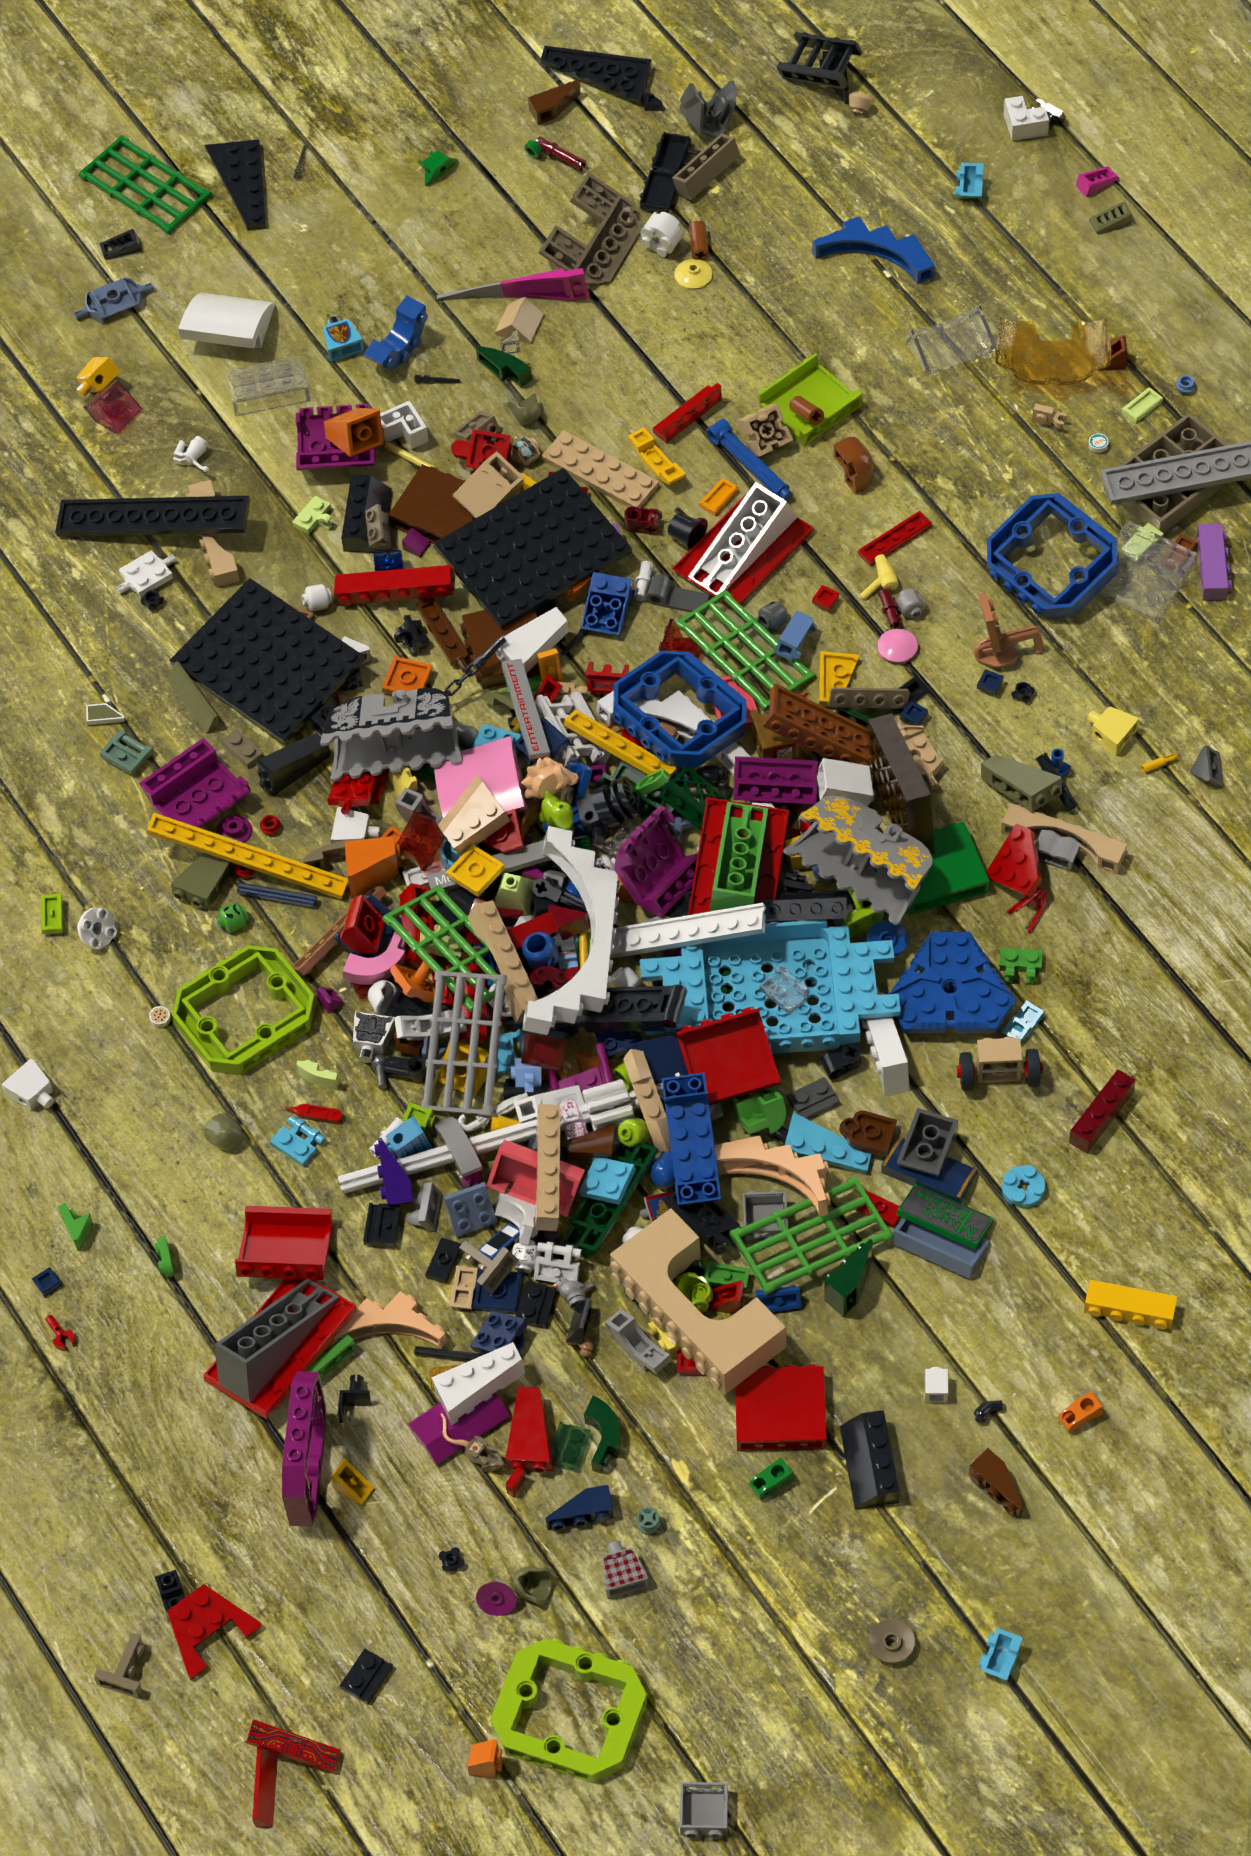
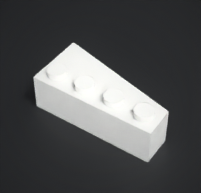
(888, 1054)

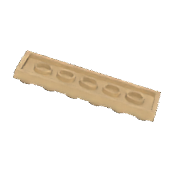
(600, 470)

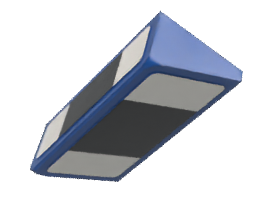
(504, 1238)

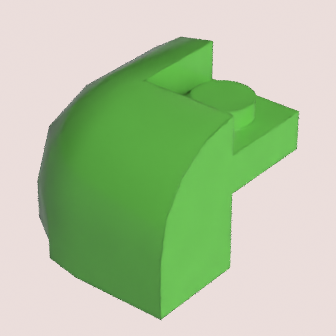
(760, 1111)

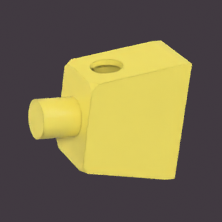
(1113, 728)

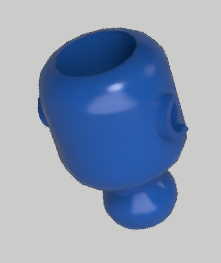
(540, 950)

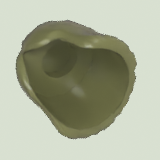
(526, 411)
(223, 1132)
(539, 1577)

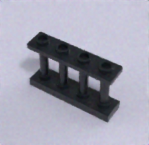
(820, 75)
(809, 905)

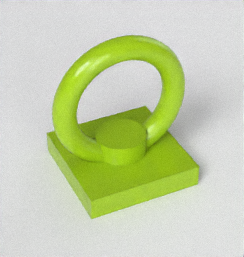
(861, 918)

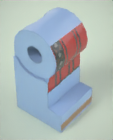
(568, 964)

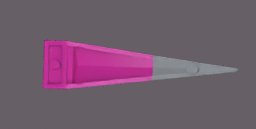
(554, 284)

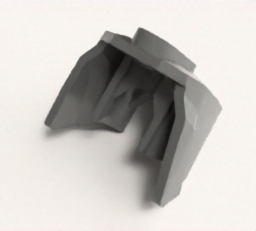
(712, 116)

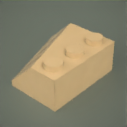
(472, 817)

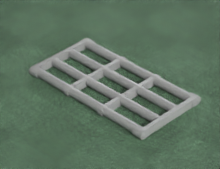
(474, 1039)

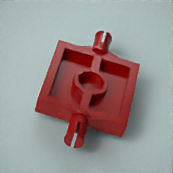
(352, 792)

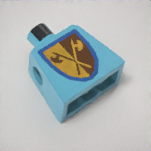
(341, 339)

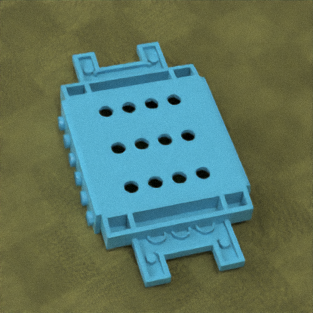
(841, 970)

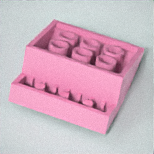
(497, 768)

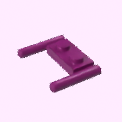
(587, 1079)

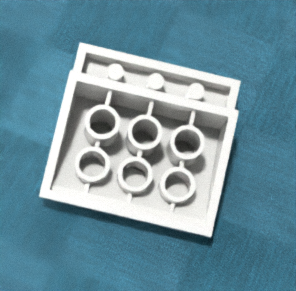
(226, 320)

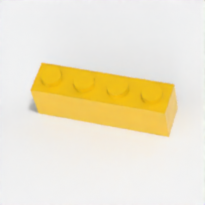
(1130, 1304)

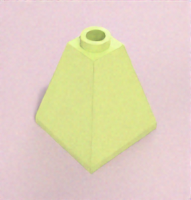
(515, 893)

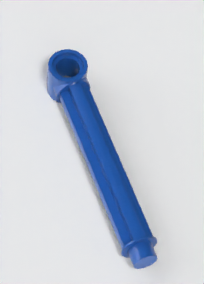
(722, 434)

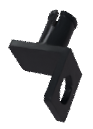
(354, 1396)

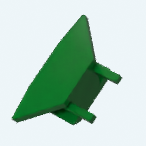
(436, 165)

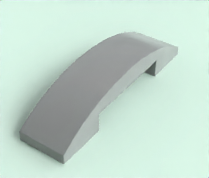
(458, 1145)

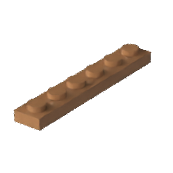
(319, 949)

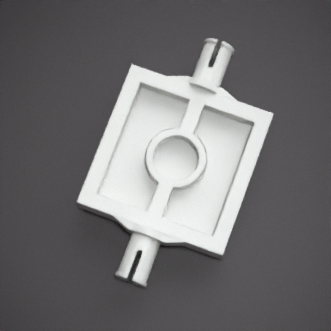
(145, 573)

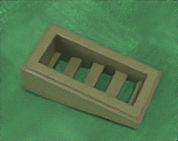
(1121, 211)

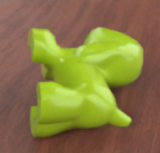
(556, 813)

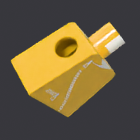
(96, 375)

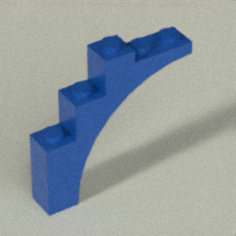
(881, 243)

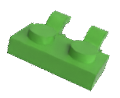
(1020, 960)

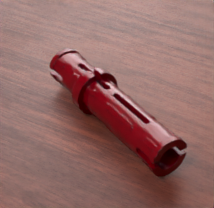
(554, 151)

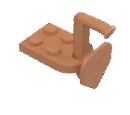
(999, 648)

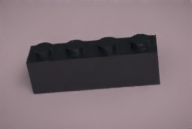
(363, 494)
(869, 1460)

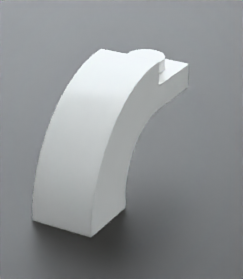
(420, 1026)
(519, 1213)

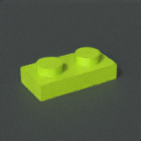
(51, 913)

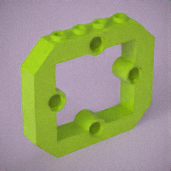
(257, 1048)
(569, 1659)

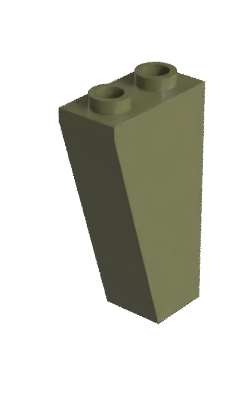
(1021, 782)
(203, 880)

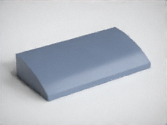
(938, 1248)

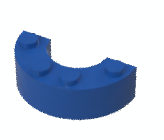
(403, 336)

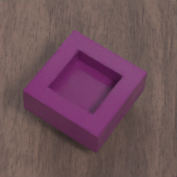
(472, 1179)

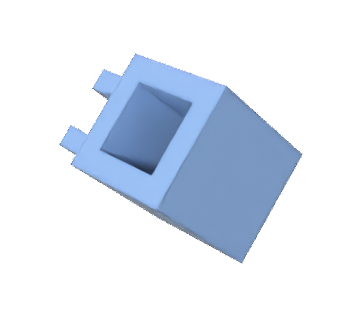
(526, 1075)

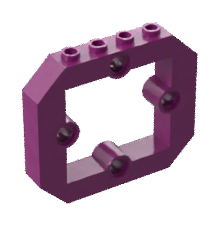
(304, 1449)

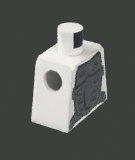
(372, 1034)

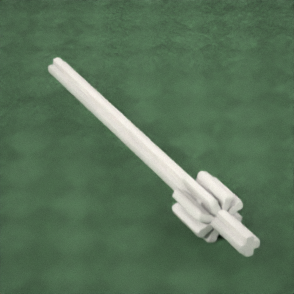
(602, 1107)

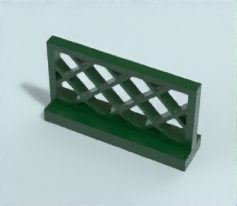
(684, 800)

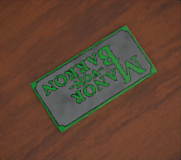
(944, 1216)

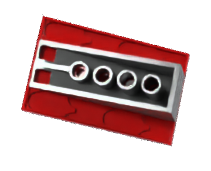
(265, 1352)

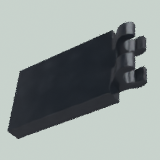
(707, 1220)

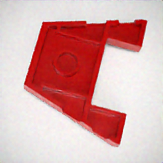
(200, 1617)

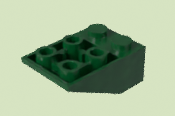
(846, 1284)

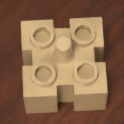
(765, 429)

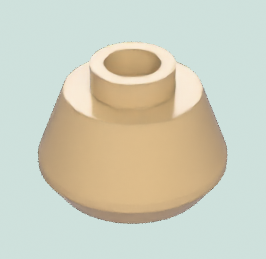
(860, 102)

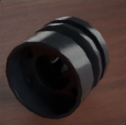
(617, 802)

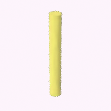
(406, 455)

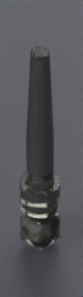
(298, 170)

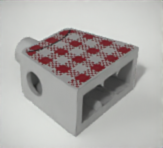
(622, 1571)

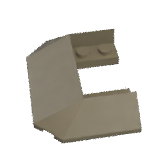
(609, 241)

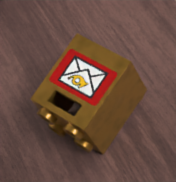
(772, 745)

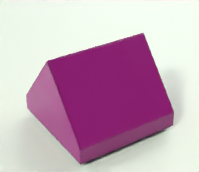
(329, 999)

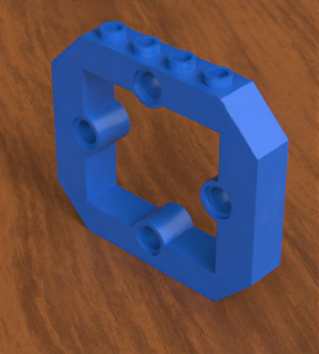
(1026, 520)
(710, 736)

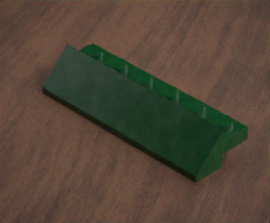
(595, 1217)

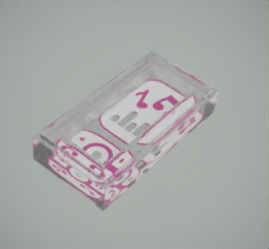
(571, 1116)

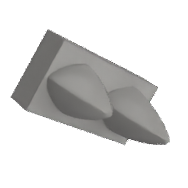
(429, 1205)

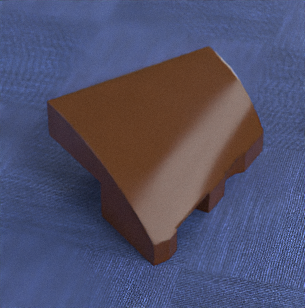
(594, 1144)

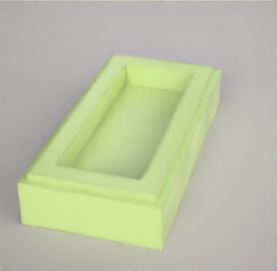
(1142, 405)

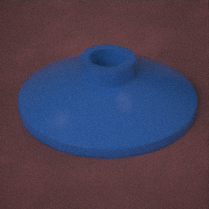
(888, 931)

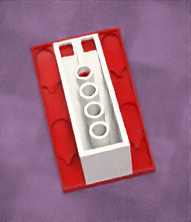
(744, 546)

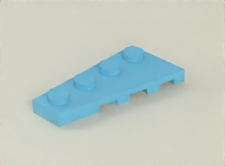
(810, 1139)

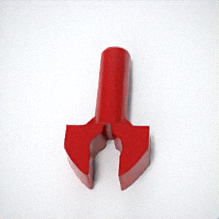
(60, 1333)

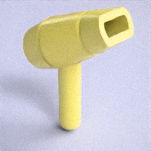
(886, 577)

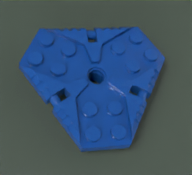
(952, 965)

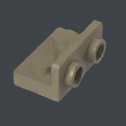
(481, 421)
(378, 528)

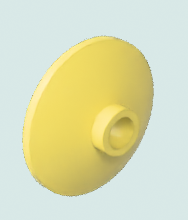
(693, 274)

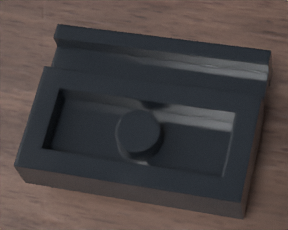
(405, 1006)
(382, 1225)
(536, 1303)
(366, 1676)

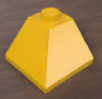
(460, 1072)

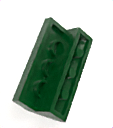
(650, 802)

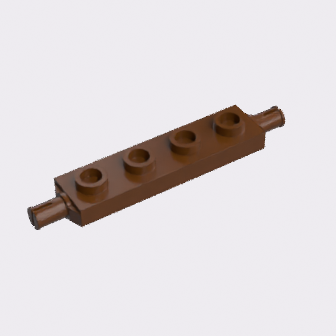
(443, 632)

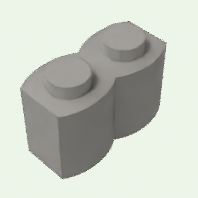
(1057, 849)

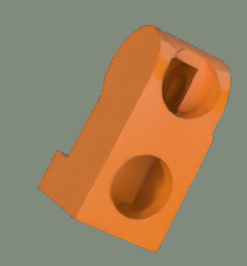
(1080, 1412)

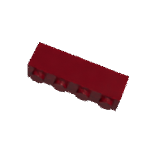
(1102, 1111)

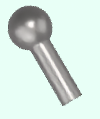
(378, 1064)

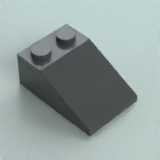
(928, 1142)

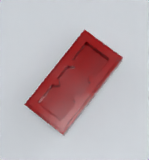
(885, 1208)

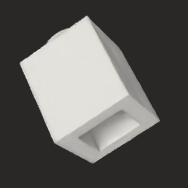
(936, 1385)

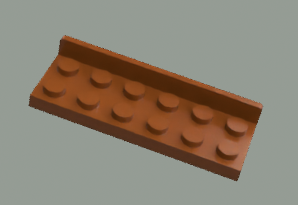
(816, 727)

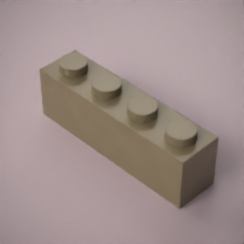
(706, 166)

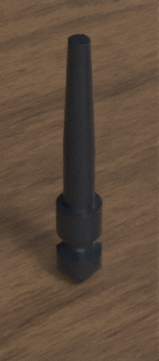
(426, 379)
(581, 632)

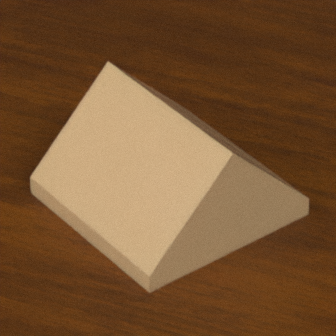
(520, 316)

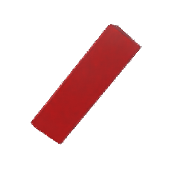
(264, 1788)

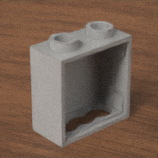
(760, 1205)
(704, 1810)

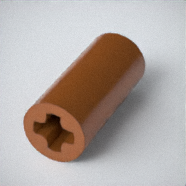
(698, 240)
(806, 410)

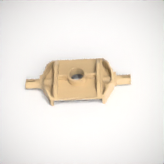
(918, 743)

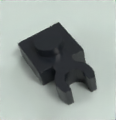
(549, 1236)

